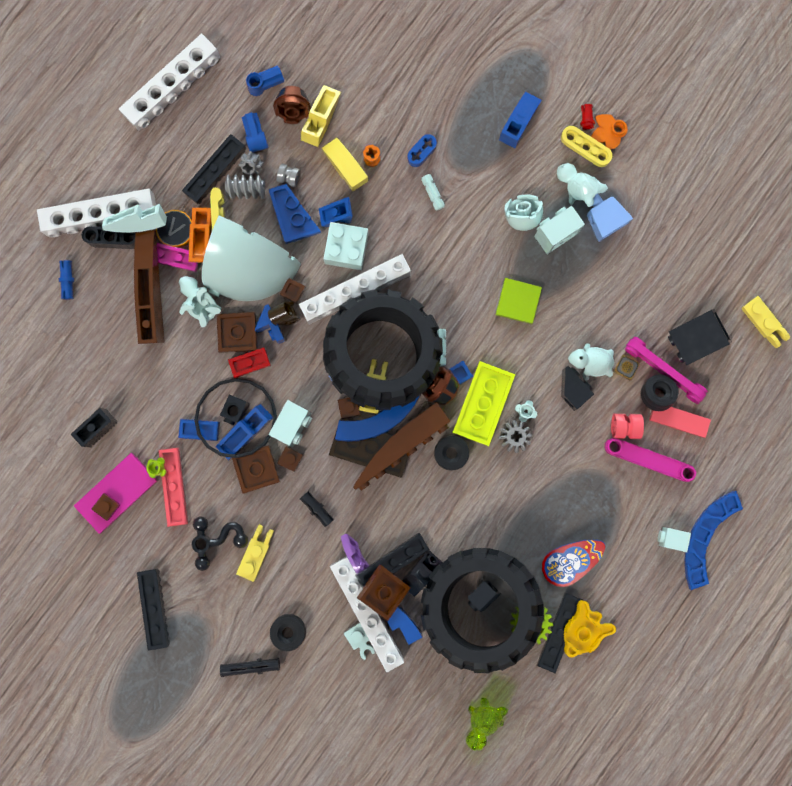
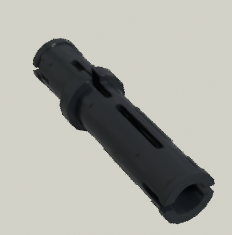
(227, 669)

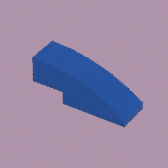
(244, 431)
(402, 620)

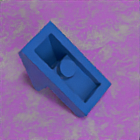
(336, 212)
(265, 323)

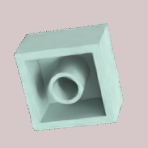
(559, 229)
(346, 246)
(290, 424)

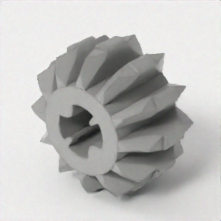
(519, 442)

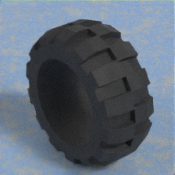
(388, 308)
(444, 636)

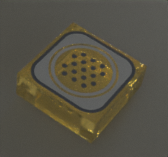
(626, 367)

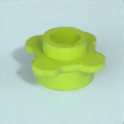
(151, 468)

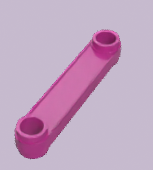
(637, 348)
(650, 460)

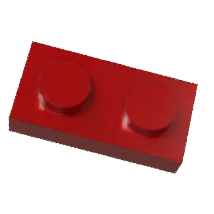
(249, 362)

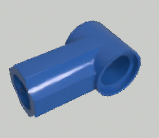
(267, 79)
(255, 137)

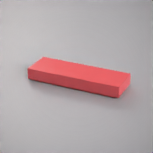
(682, 421)

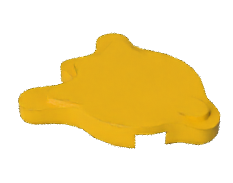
(584, 631)

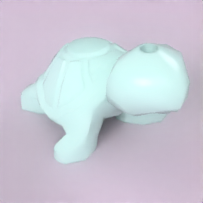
(580, 185)
(199, 301)
(594, 359)

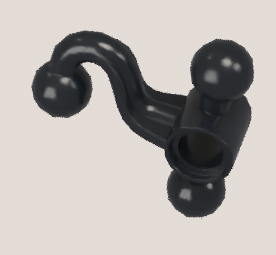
(200, 525)

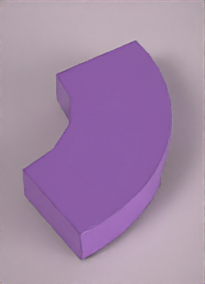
(353, 553)

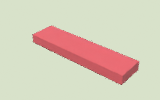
(173, 488)

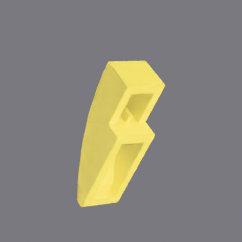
(320, 116)
(345, 164)

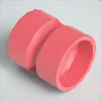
(627, 426)

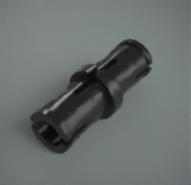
(316, 509)

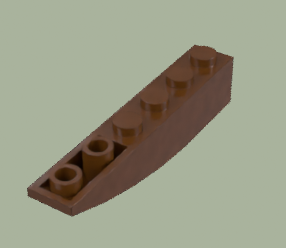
(147, 289)
(404, 442)

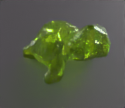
(485, 722)

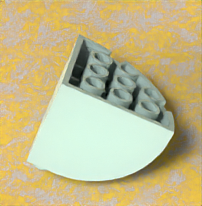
(244, 264)

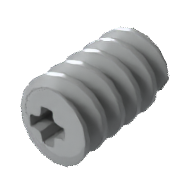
(245, 187)

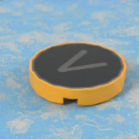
(176, 230)

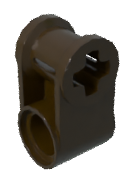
(283, 314)

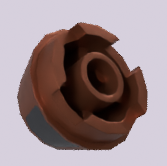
(292, 104)
(443, 387)

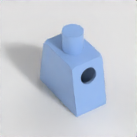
(607, 217)

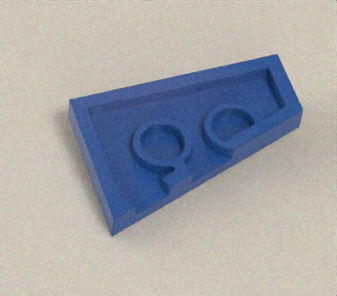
(291, 215)

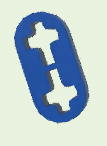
(425, 153)

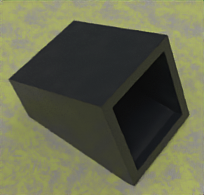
(699, 337)

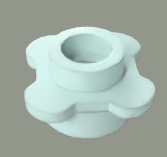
(527, 406)

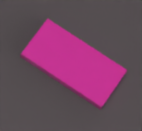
(123, 484)

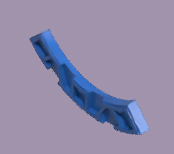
(374, 425)
(701, 535)

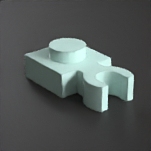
(357, 638)

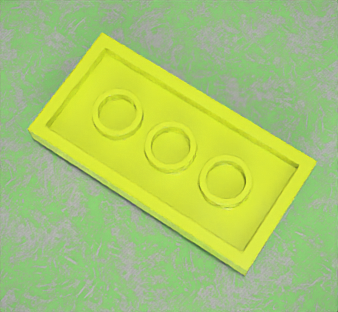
(484, 403)

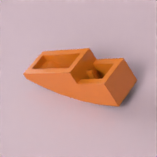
(199, 234)

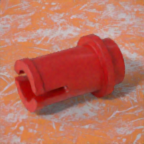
(587, 117)

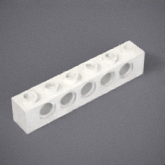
(170, 73)
(50, 216)
(375, 278)
(370, 621)

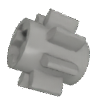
(250, 163)

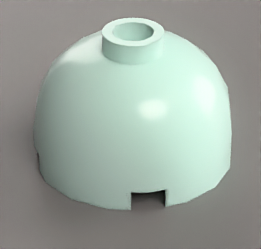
(524, 212)

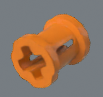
(371, 149)

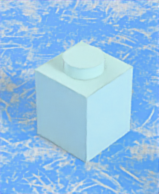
(674, 539)

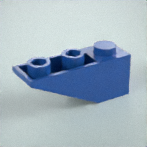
(519, 120)

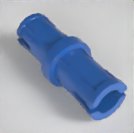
(66, 279)

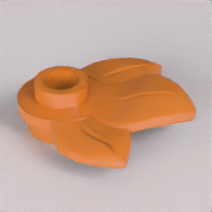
(606, 131)

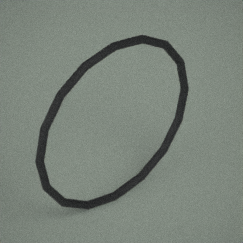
(210, 390)

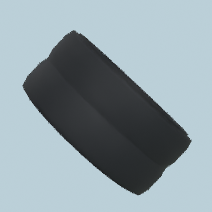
(663, 383)
(462, 453)
(278, 638)

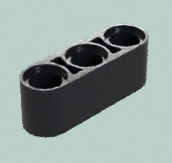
(102, 237)

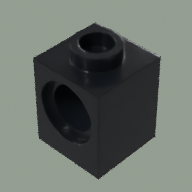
(230, 402)

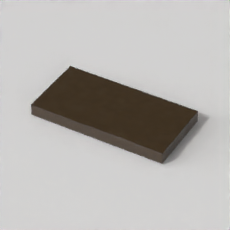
(363, 451)

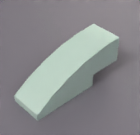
(135, 220)

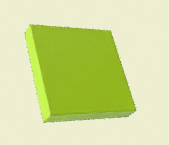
(518, 301)

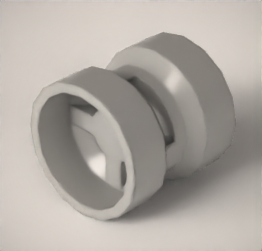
(288, 175)

